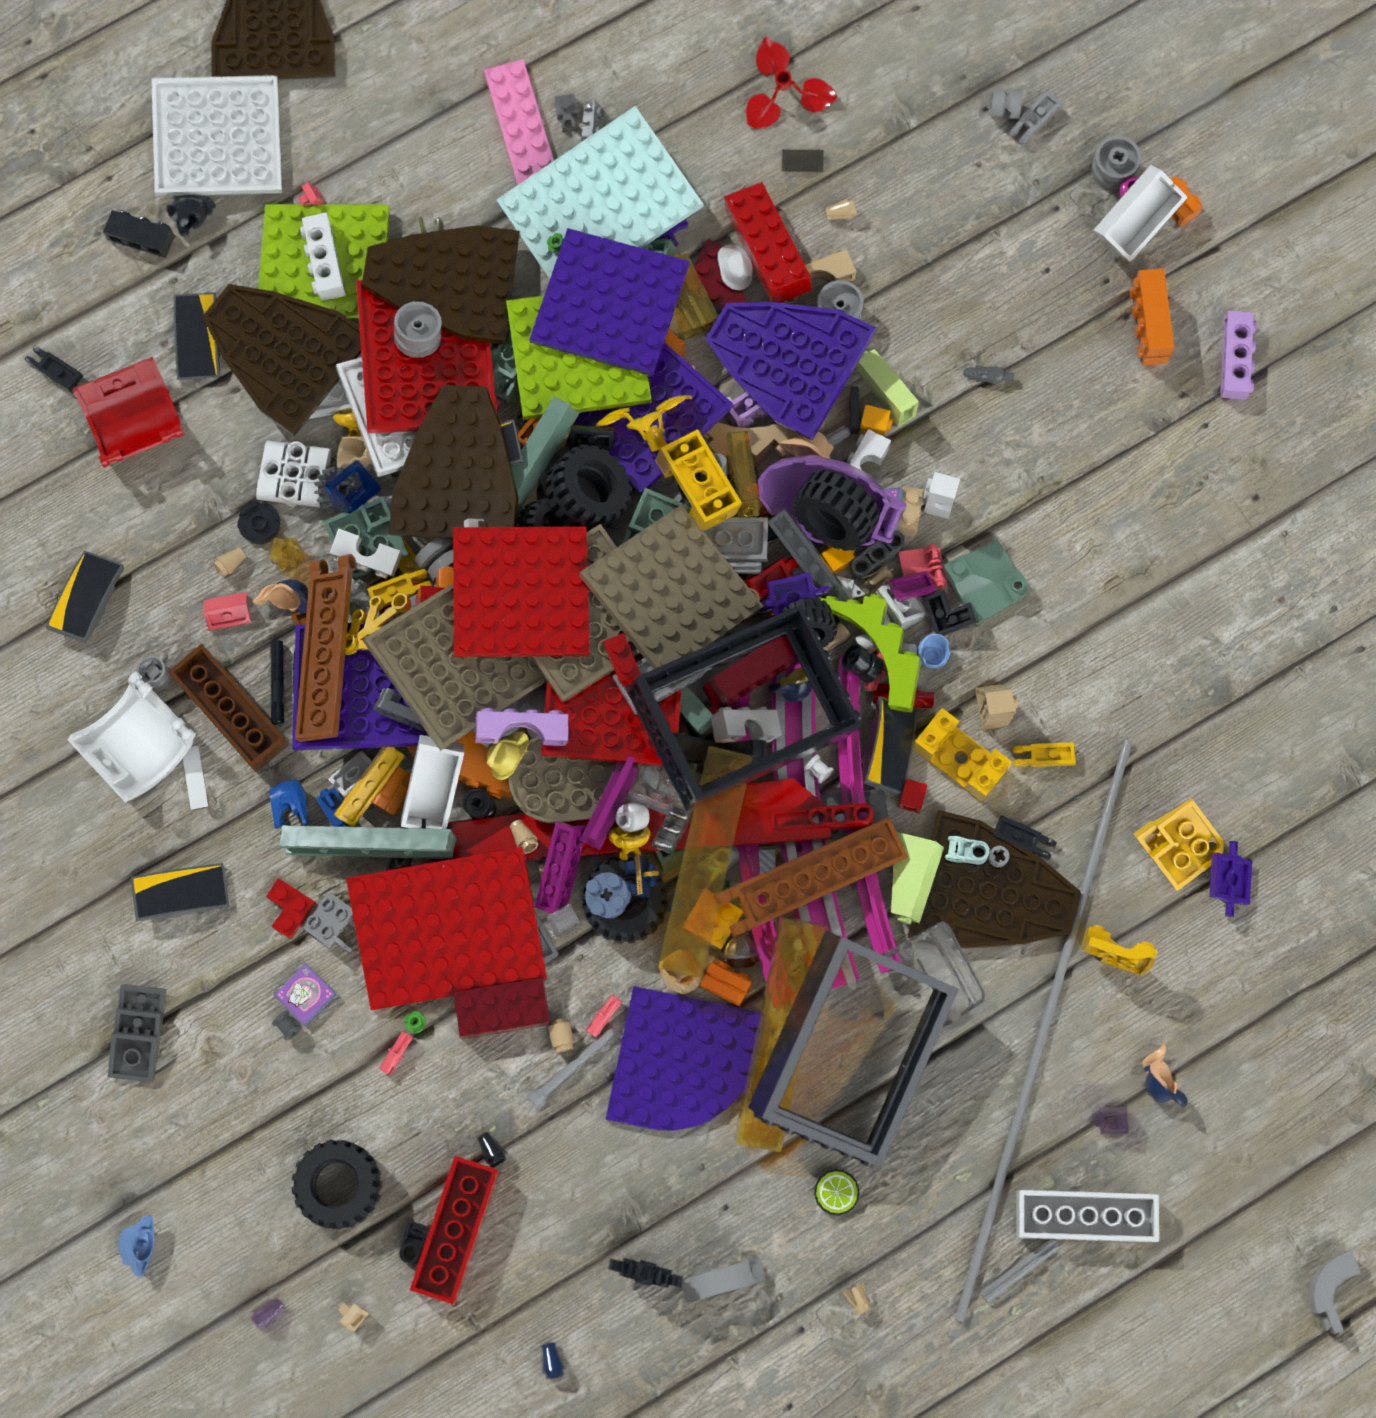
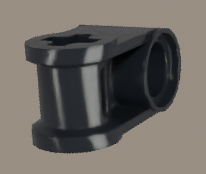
(414, 1240)

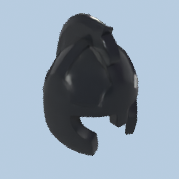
(190, 211)

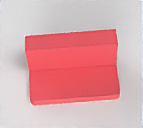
(226, 611)

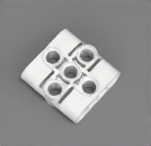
(276, 486)

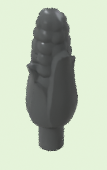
(988, 374)

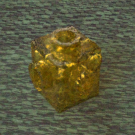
(286, 553)

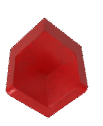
(913, 796)

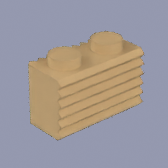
(910, 516)

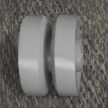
(1115, 161)
(843, 297)
(417, 329)
(435, 556)

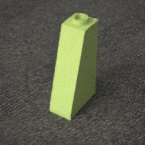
(887, 387)
(914, 877)

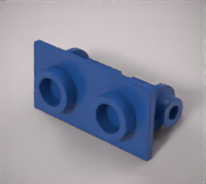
(330, 802)

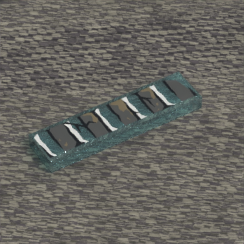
(674, 826)

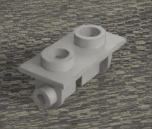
(594, 116)

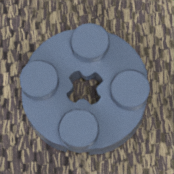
(596, 889)

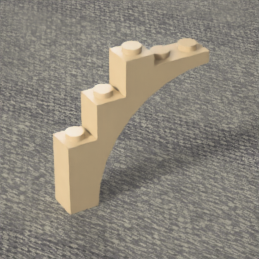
(761, 439)

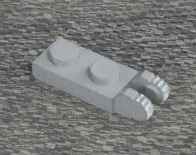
(1036, 116)

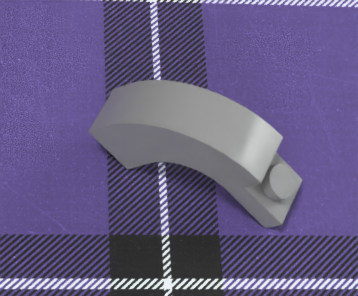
(723, 1280)
(1324, 1285)

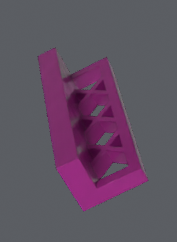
(560, 868)

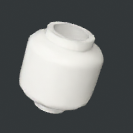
(632, 817)

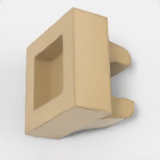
(352, 1316)

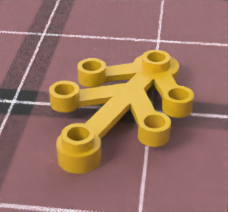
(399, 603)

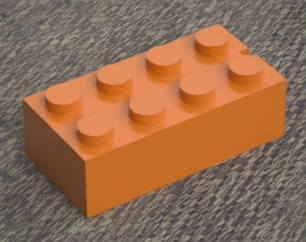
(1152, 317)

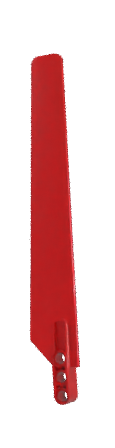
(768, 814)

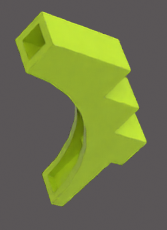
(902, 668)

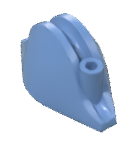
(137, 1245)

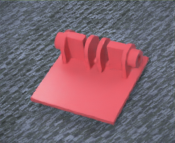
(923, 560)

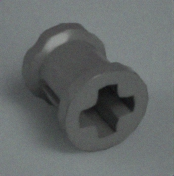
(286, 1025)

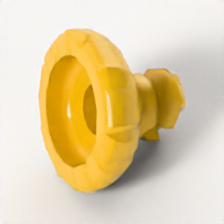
(348, 420)
(628, 841)

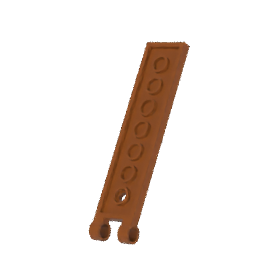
(324, 650)
(815, 874)

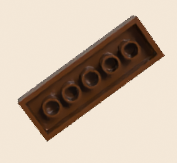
(228, 708)

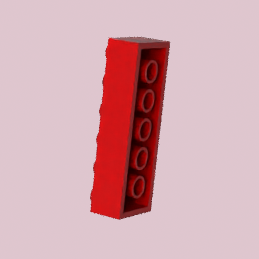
(767, 243)
(454, 1230)

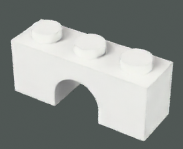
(871, 448)
(940, 495)
(383, 561)
(730, 724)

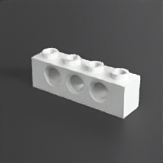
(313, 228)

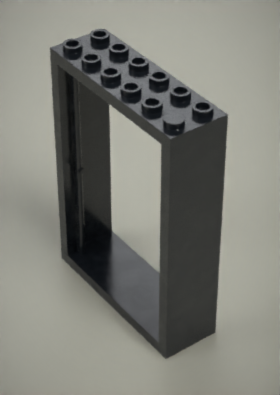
(815, 664)
(796, 1033)

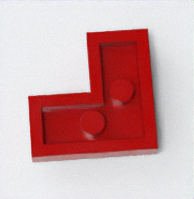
(295, 906)

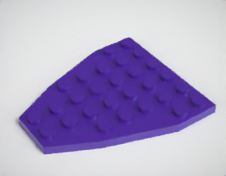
(790, 357)

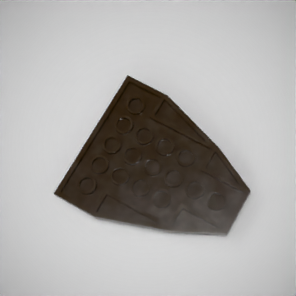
(273, 40)
(455, 270)
(281, 349)
(455, 469)
(994, 904)

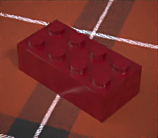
(749, 672)
(502, 1008)

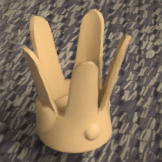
(883, 575)
(859, 1300)

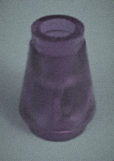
(266, 1314)

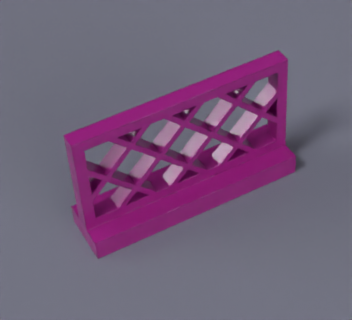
(608, 805)

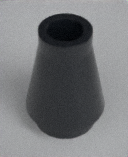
(492, 1151)

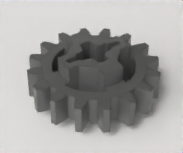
(344, 488)

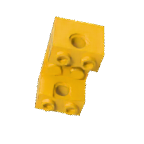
(710, 500)
(944, 740)

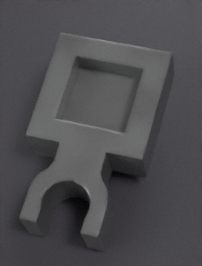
(566, 109)

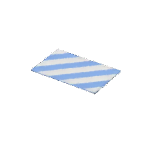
(767, 860)

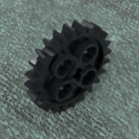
(645, 1272)

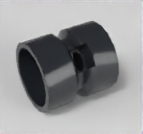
(862, 663)
(479, 804)

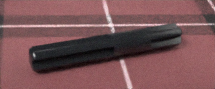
(277, 682)

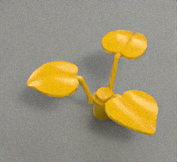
(652, 434)

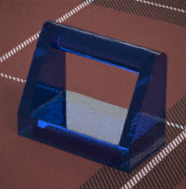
(357, 497)

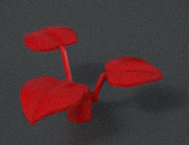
(775, 58)

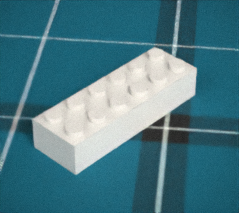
(1087, 1216)

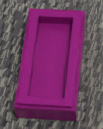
(912, 586)

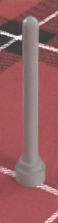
(539, 1096)

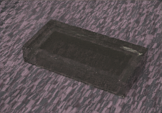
(802, 160)

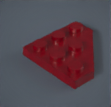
(710, 276)

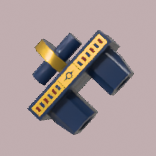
(645, 876)

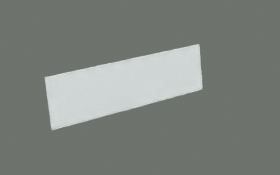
(195, 778)

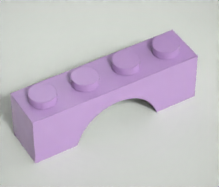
(550, 726)

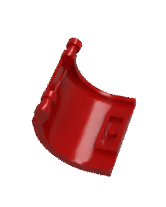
(129, 411)

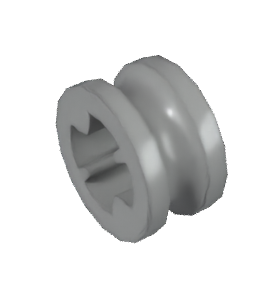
(991, 856)

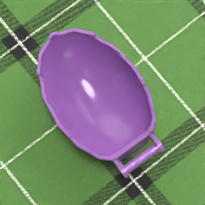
(785, 478)

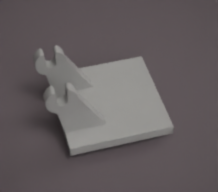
(329, 920)

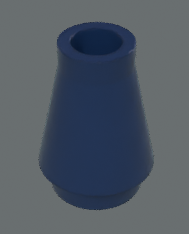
(552, 1362)

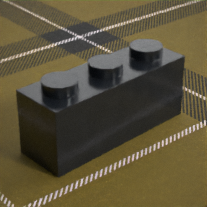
(139, 233)

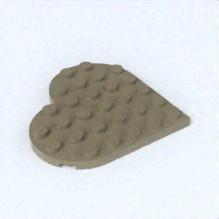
(559, 787)

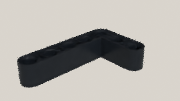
(696, 748)

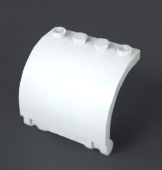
(135, 741)

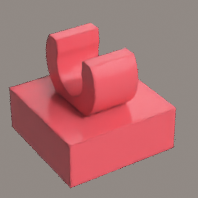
(311, 196)

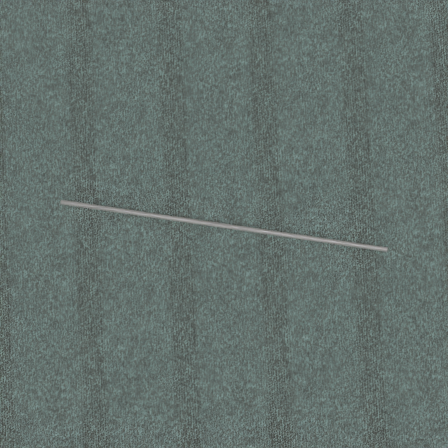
(1042, 1035)

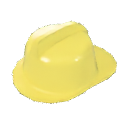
(507, 754)

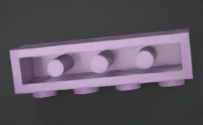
(744, 411)

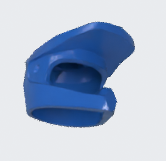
(288, 796)

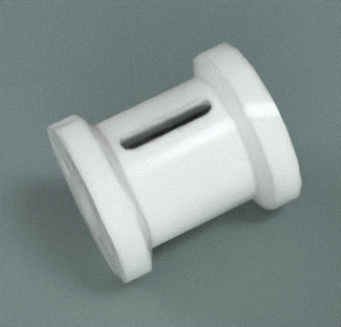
(819, 769)

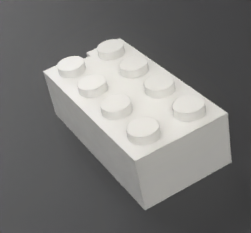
(1140, 213)
(432, 785)

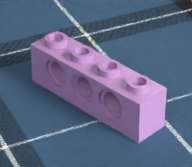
(1232, 386)

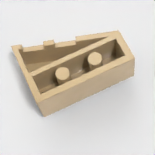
(996, 706)

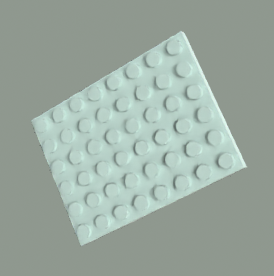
(606, 186)

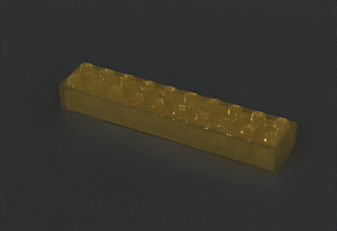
(703, 870)
(791, 958)

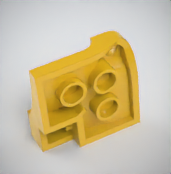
(1180, 843)
(1135, 960)

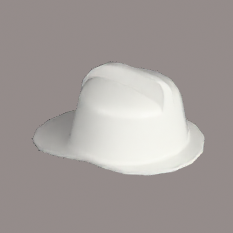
(735, 267)

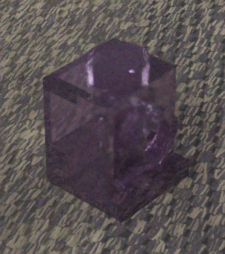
(1118, 1126)

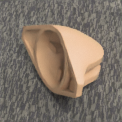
(803, 446)

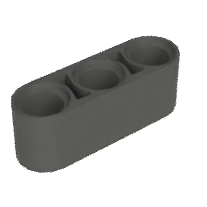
(872, 564)

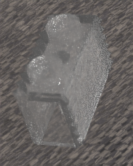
(563, 923)

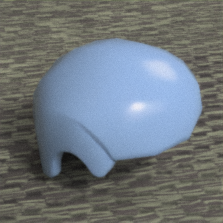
(934, 651)

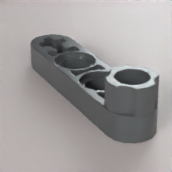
(388, 706)

